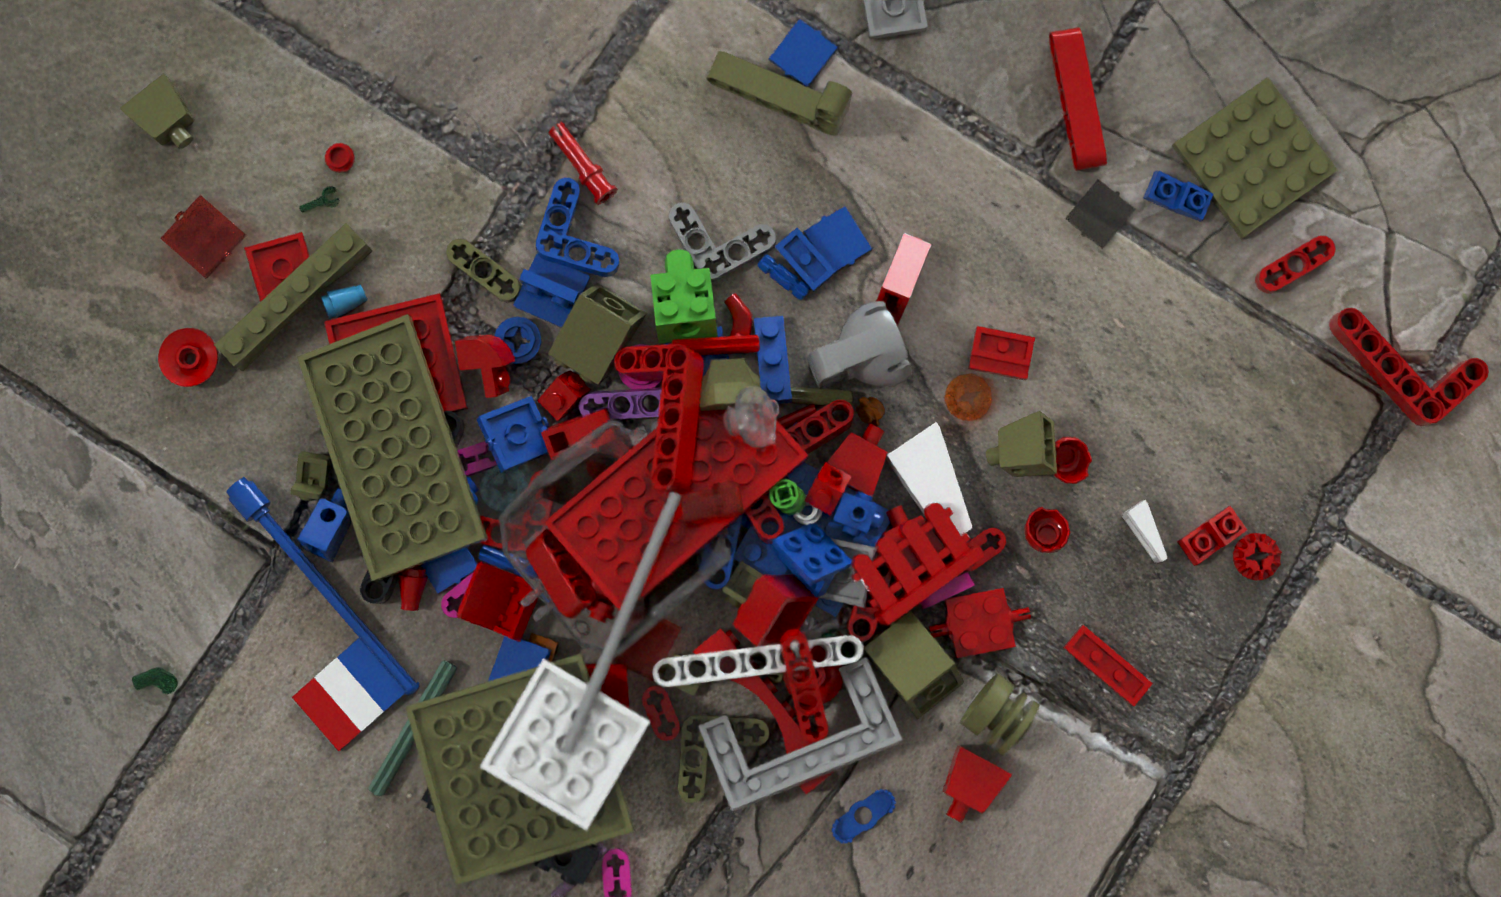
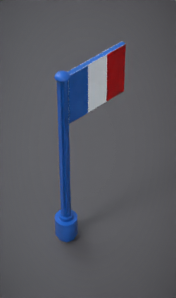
(364, 676)

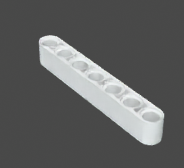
(743, 669)

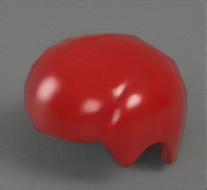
(1072, 460)
(1046, 530)

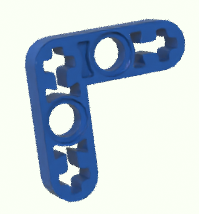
(559, 235)

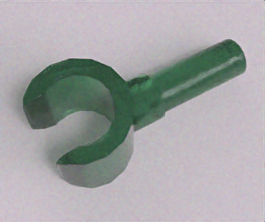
(321, 200)

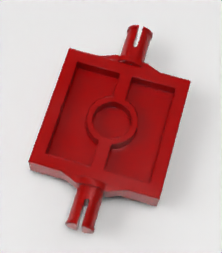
(979, 622)

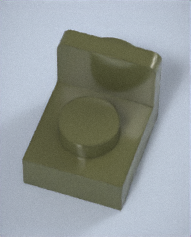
(694, 669)

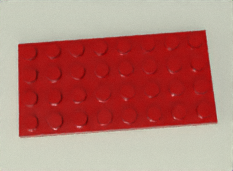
(617, 512)

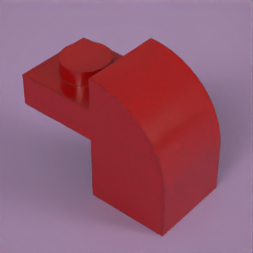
(490, 356)

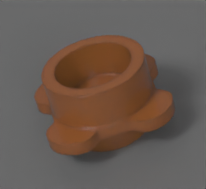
(870, 410)

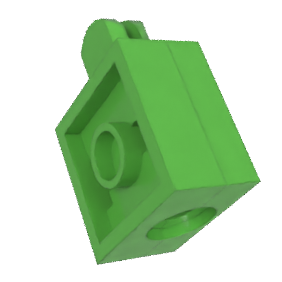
(683, 300)

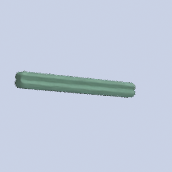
(406, 739)

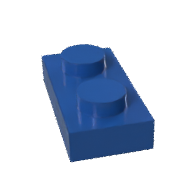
(805, 259)

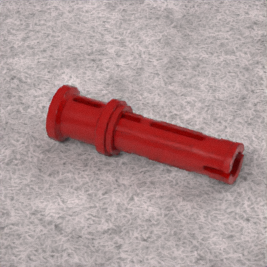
(590, 173)

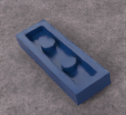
(773, 358)

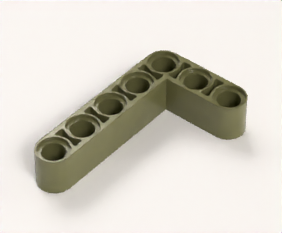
(815, 109)

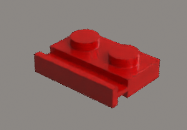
(1001, 353)

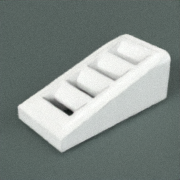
(1143, 526)

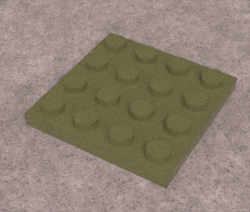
(1254, 157)

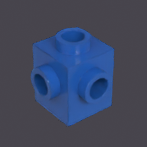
(845, 518)

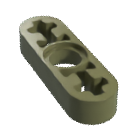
(461, 263)

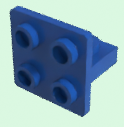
(550, 290)
(812, 557)

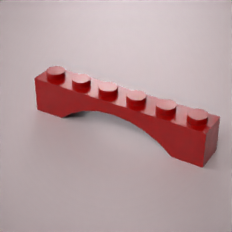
(765, 691)

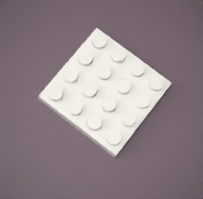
(531, 743)

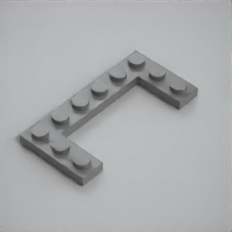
(753, 785)

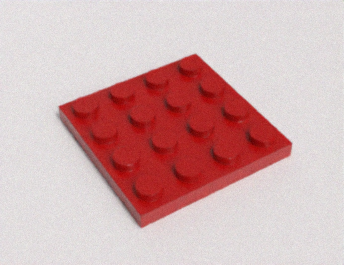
(434, 336)

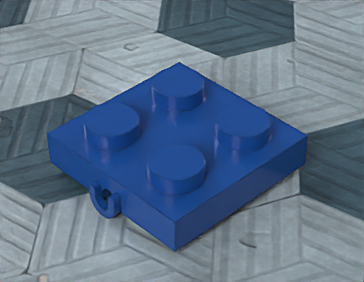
(514, 433)

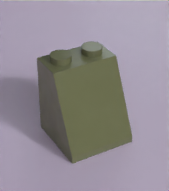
(595, 333)
(914, 664)

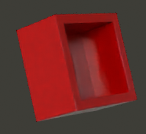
(774, 608)

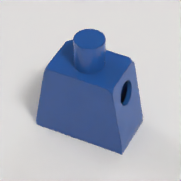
(326, 537)

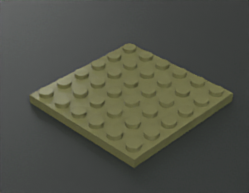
(481, 817)

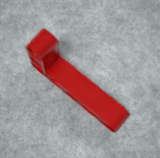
(668, 365)
(1402, 372)
(831, 429)

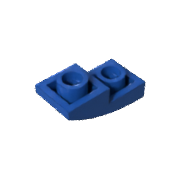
(1177, 196)

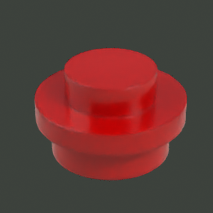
(339, 157)
(601, 611)

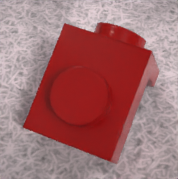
(563, 394)

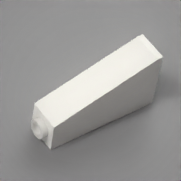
(929, 474)

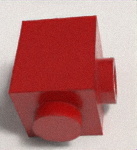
(827, 488)

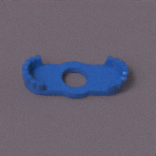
(847, 827)

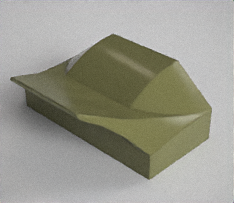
(724, 382)

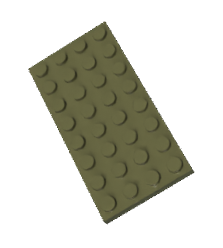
(391, 448)

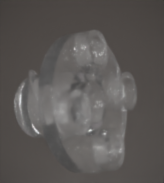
(752, 417)

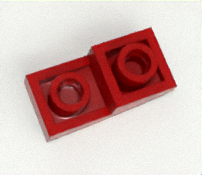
(1212, 535)

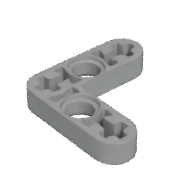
(709, 251)

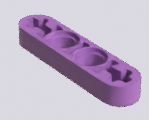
(635, 397)

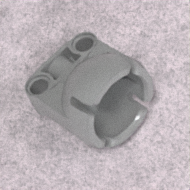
(866, 350)

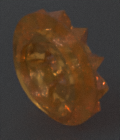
(964, 410)

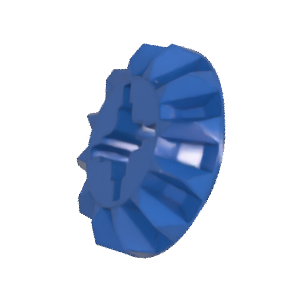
(529, 332)

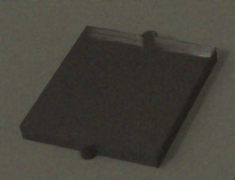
(1100, 214)

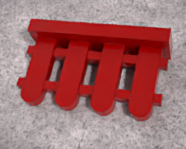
(907, 578)

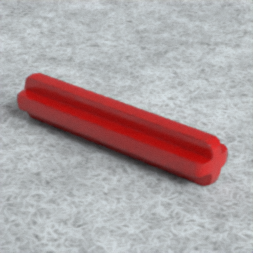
(721, 345)

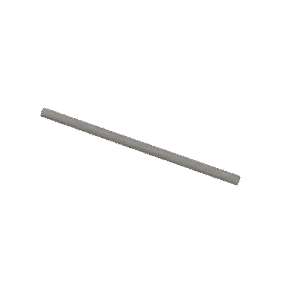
(621, 623)

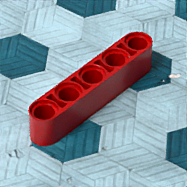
(1077, 98)

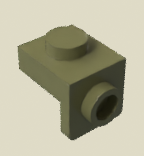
(311, 476)
(740, 584)

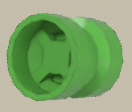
(792, 501)

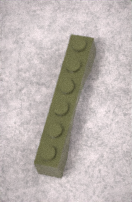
(261, 325)

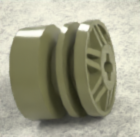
(1000, 714)

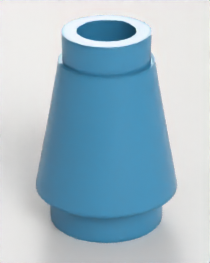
(343, 300)

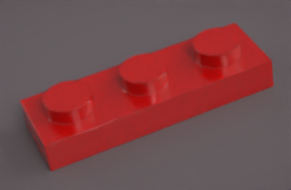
(1107, 665)

